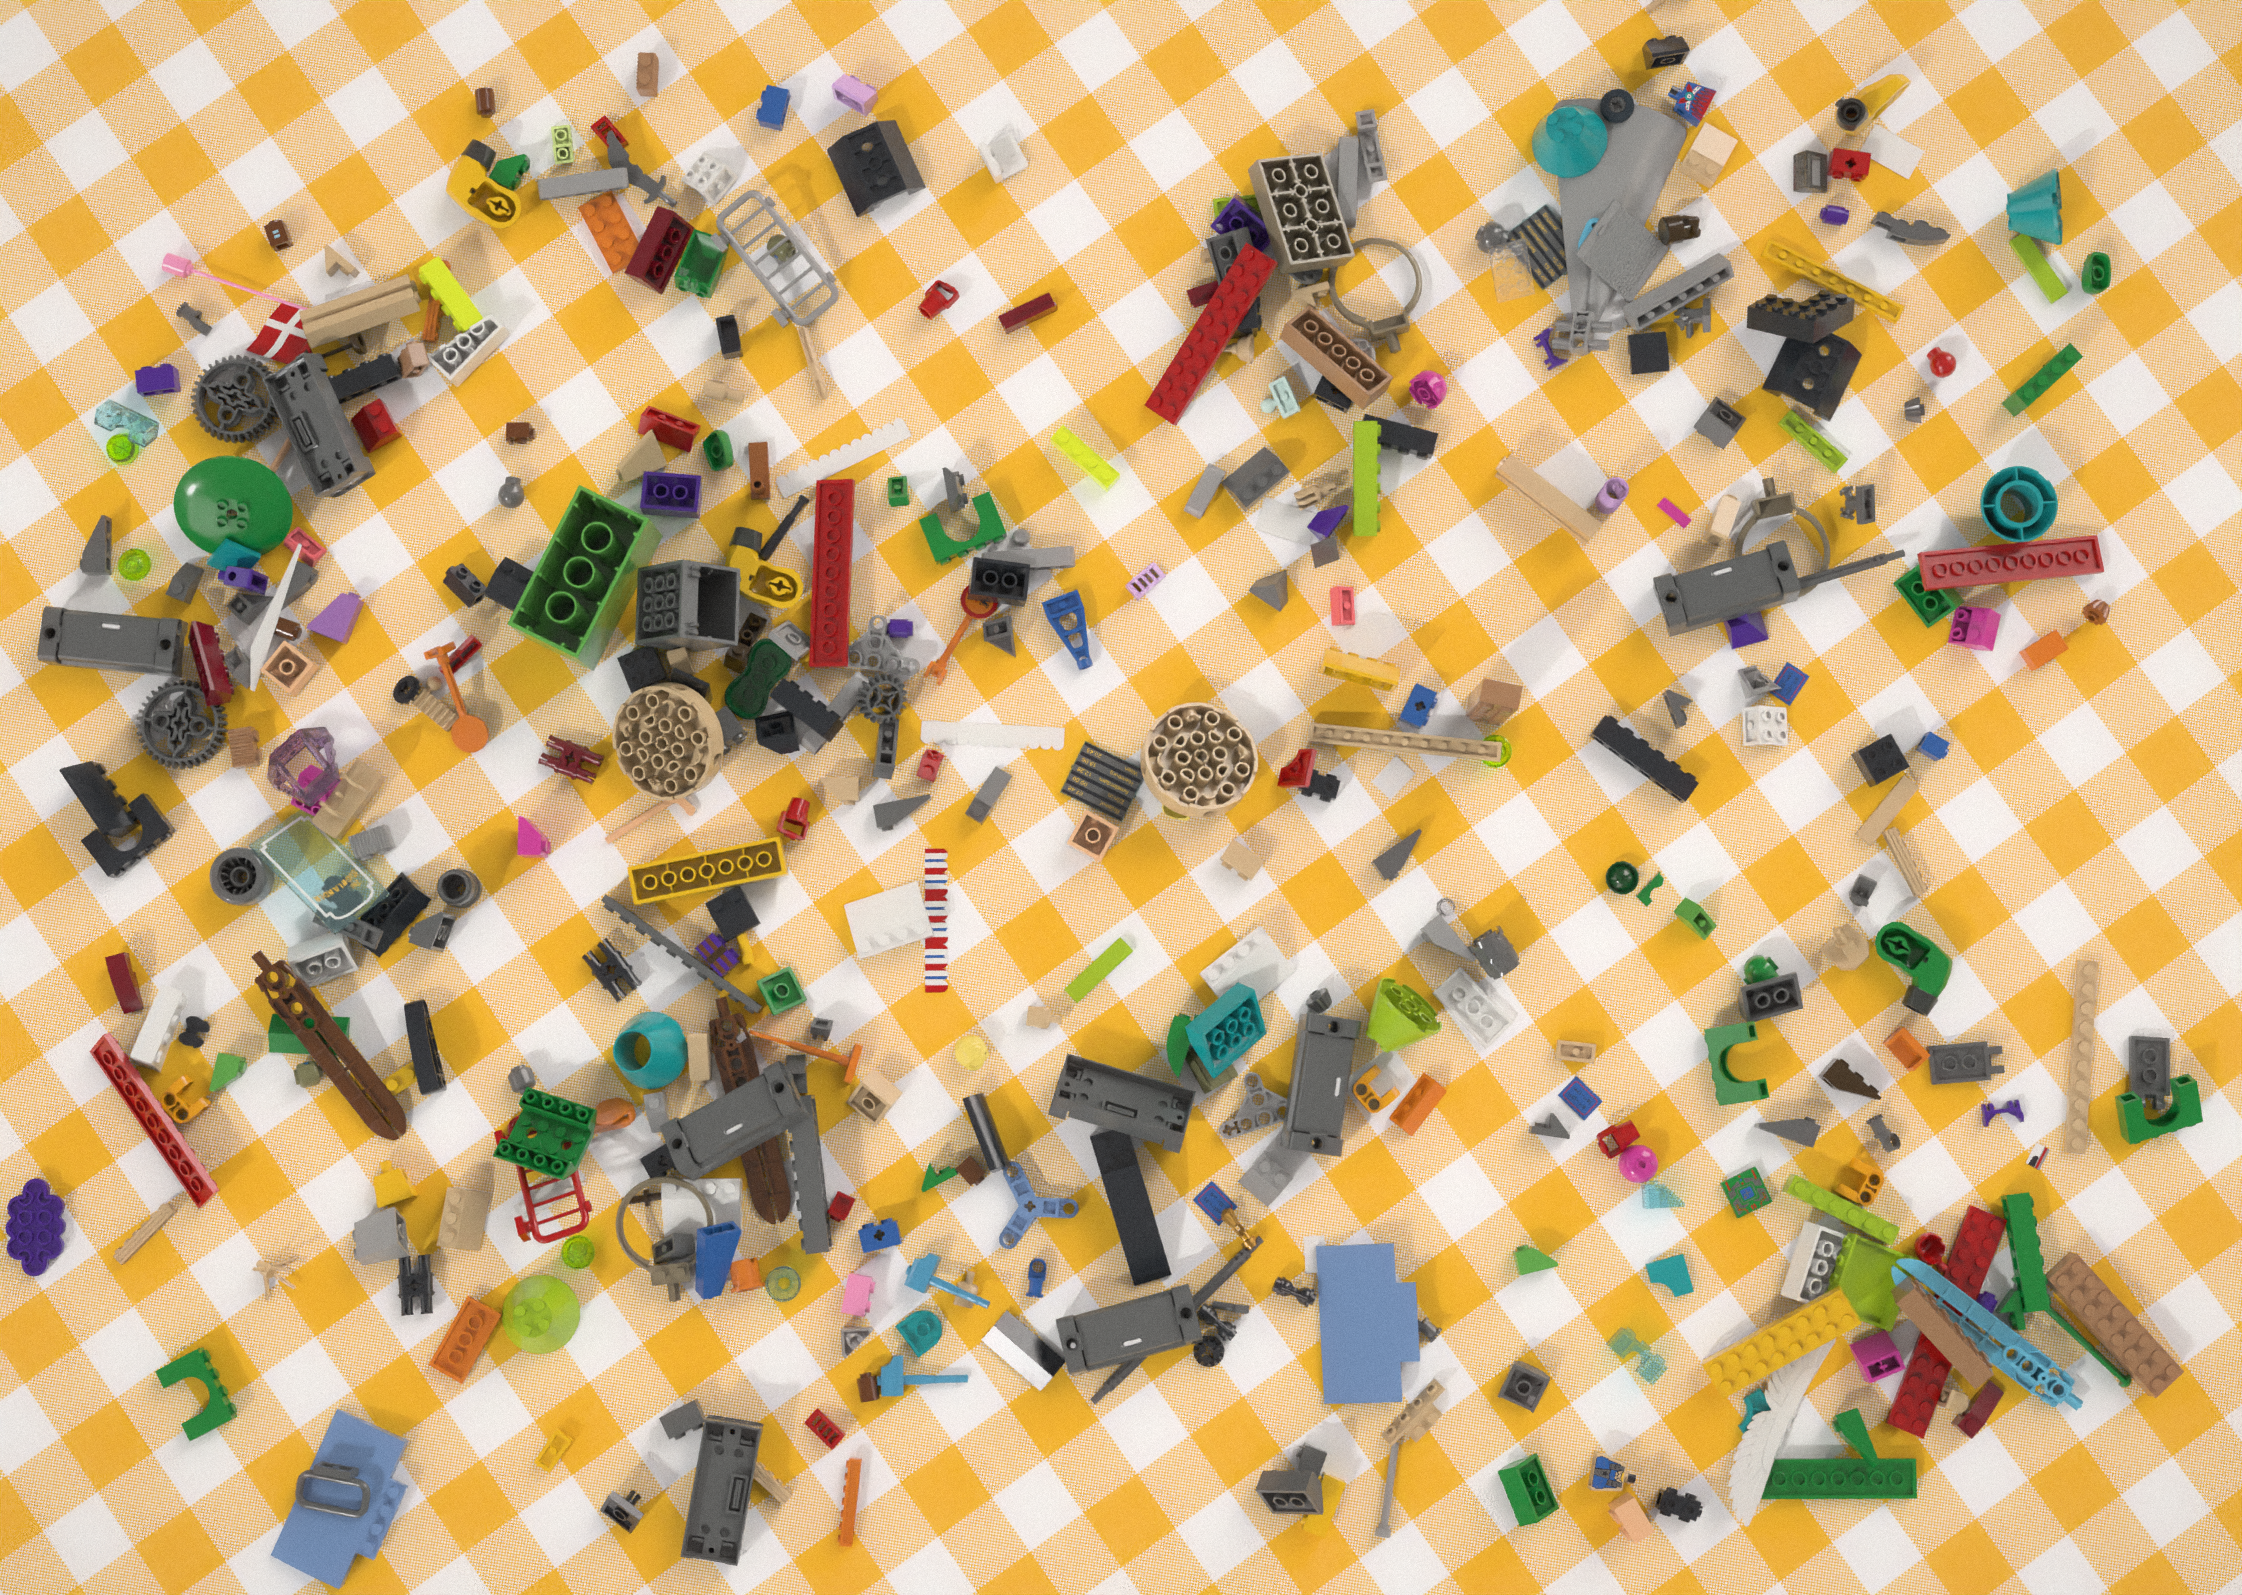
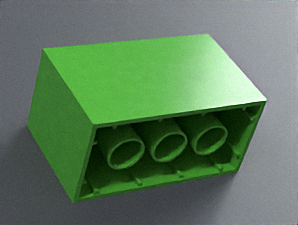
(585, 578)

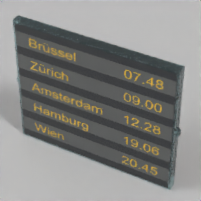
(1544, 245)
(1103, 781)

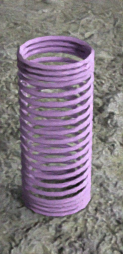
(1616, 486)

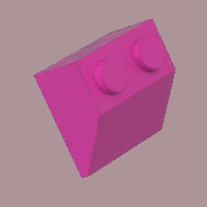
(531, 840)

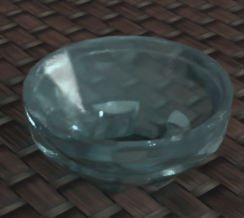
(778, 1293)

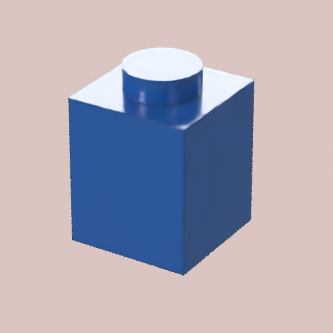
(1933, 746)

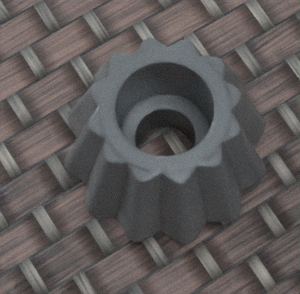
(1914, 410)
(1319, 1000)

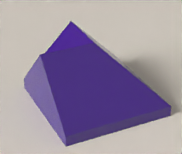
(1326, 521)
(1746, 630)

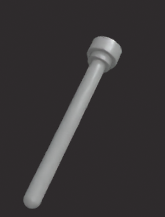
(1383, 1528)

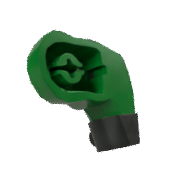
(1918, 959)

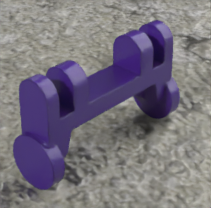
(1544, 339)
(1988, 1115)

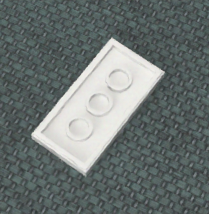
(1473, 1007)

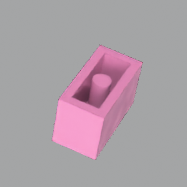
(857, 1294)

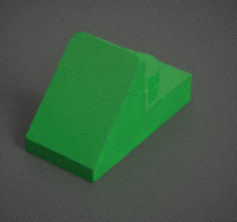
(898, 491)
(932, 1180)
(2013, 1304)

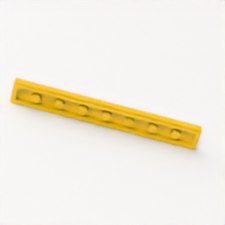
(1832, 281)

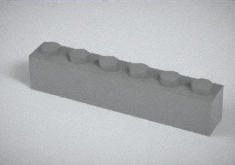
(1678, 292)

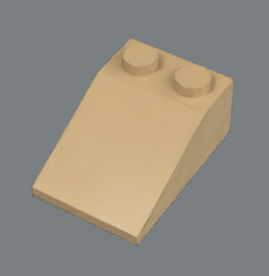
(1707, 155)

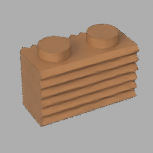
(647, 74)
(413, 360)
(244, 747)

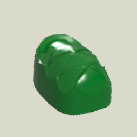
(2096, 273)
(718, 450)

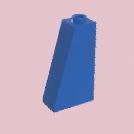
(714, 1257)

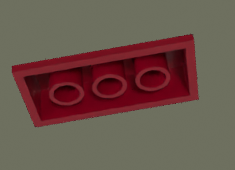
(659, 250)
(210, 664)

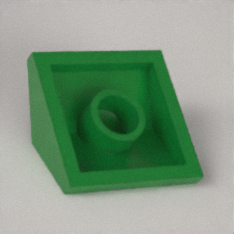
(781, 991)

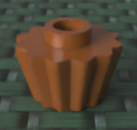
(2096, 612)

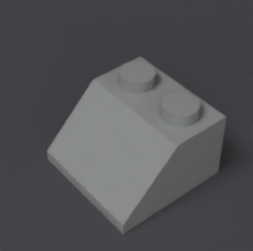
(1265, 1179)

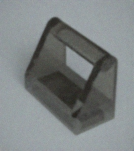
(1803, 172)

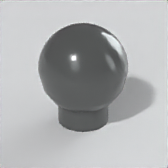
(511, 493)

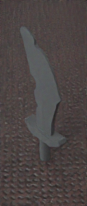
(619, 158)

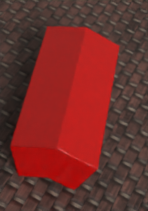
(457, 653)

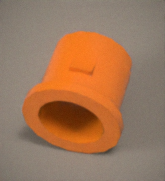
(745, 1275)

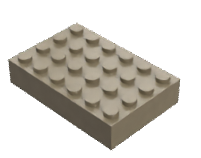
(1301, 212)

